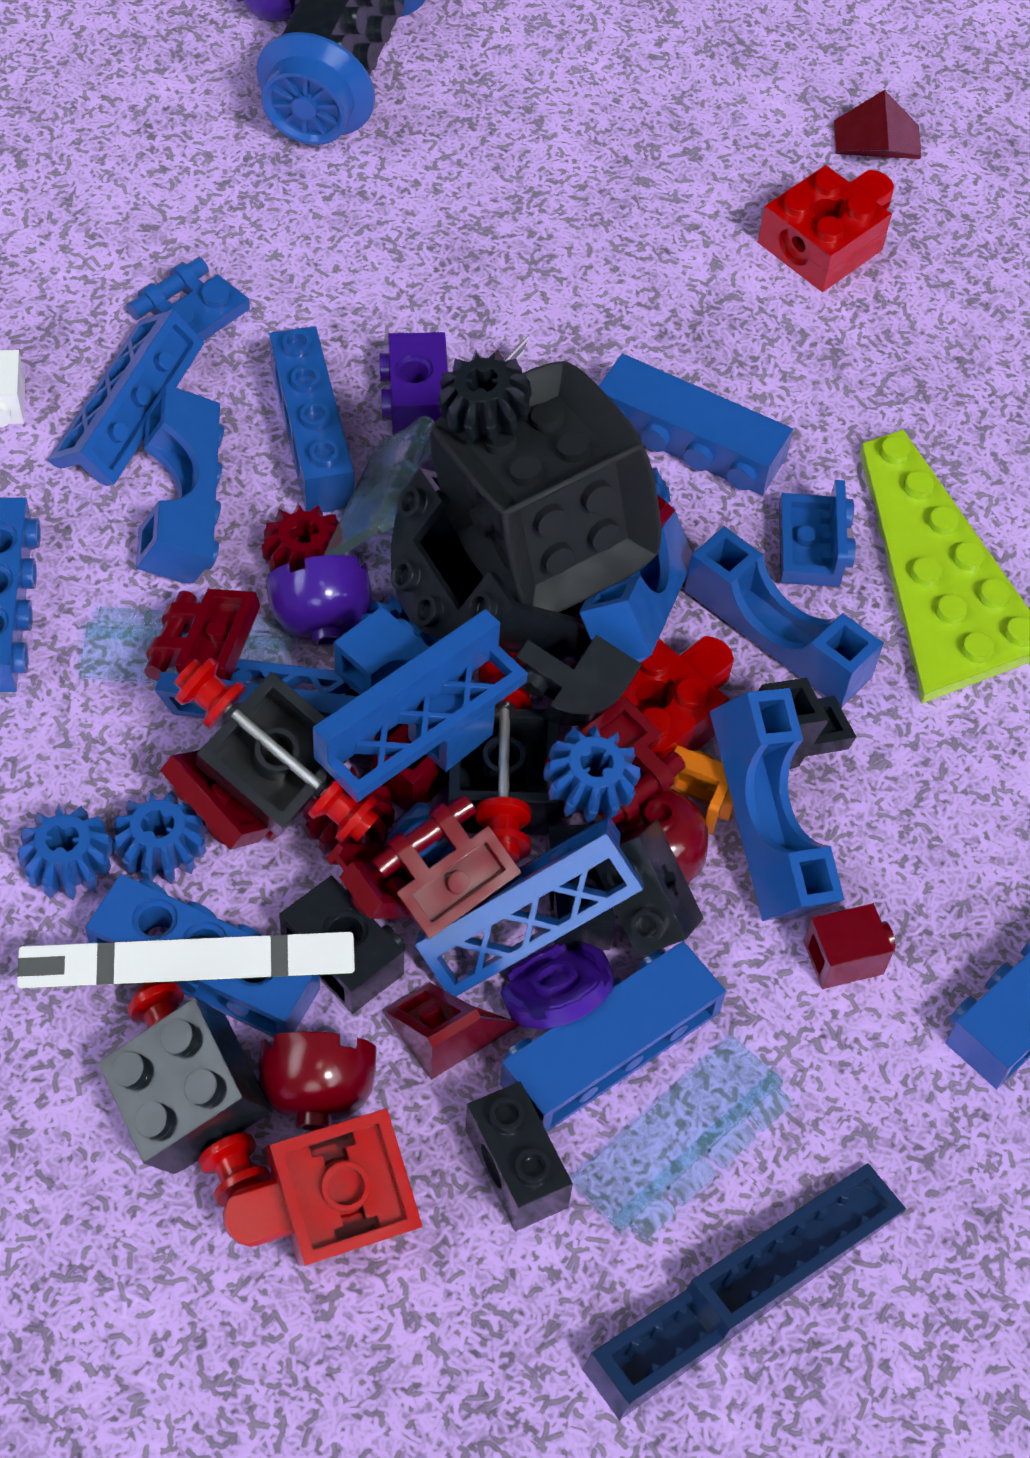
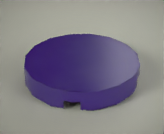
(557, 986)

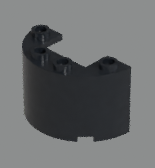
(445, 589)

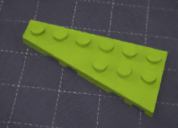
(948, 589)

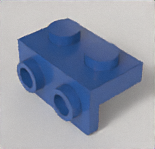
(815, 537)

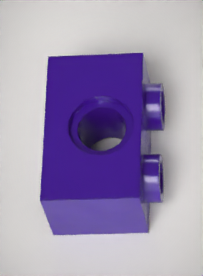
(414, 375)

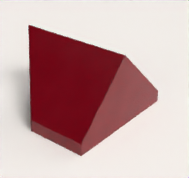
(878, 130)
(443, 1027)

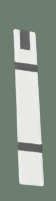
(185, 960)

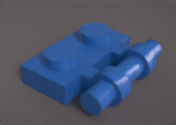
(204, 308)

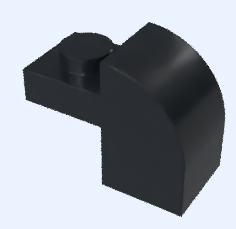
(580, 692)
(820, 721)

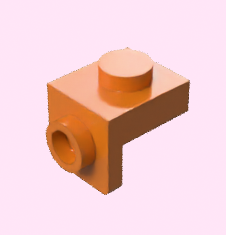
(705, 781)

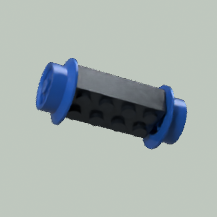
(321, 66)

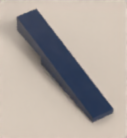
(740, 1290)

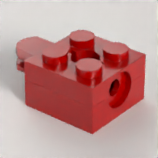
(828, 224)
(681, 692)
(328, 1192)

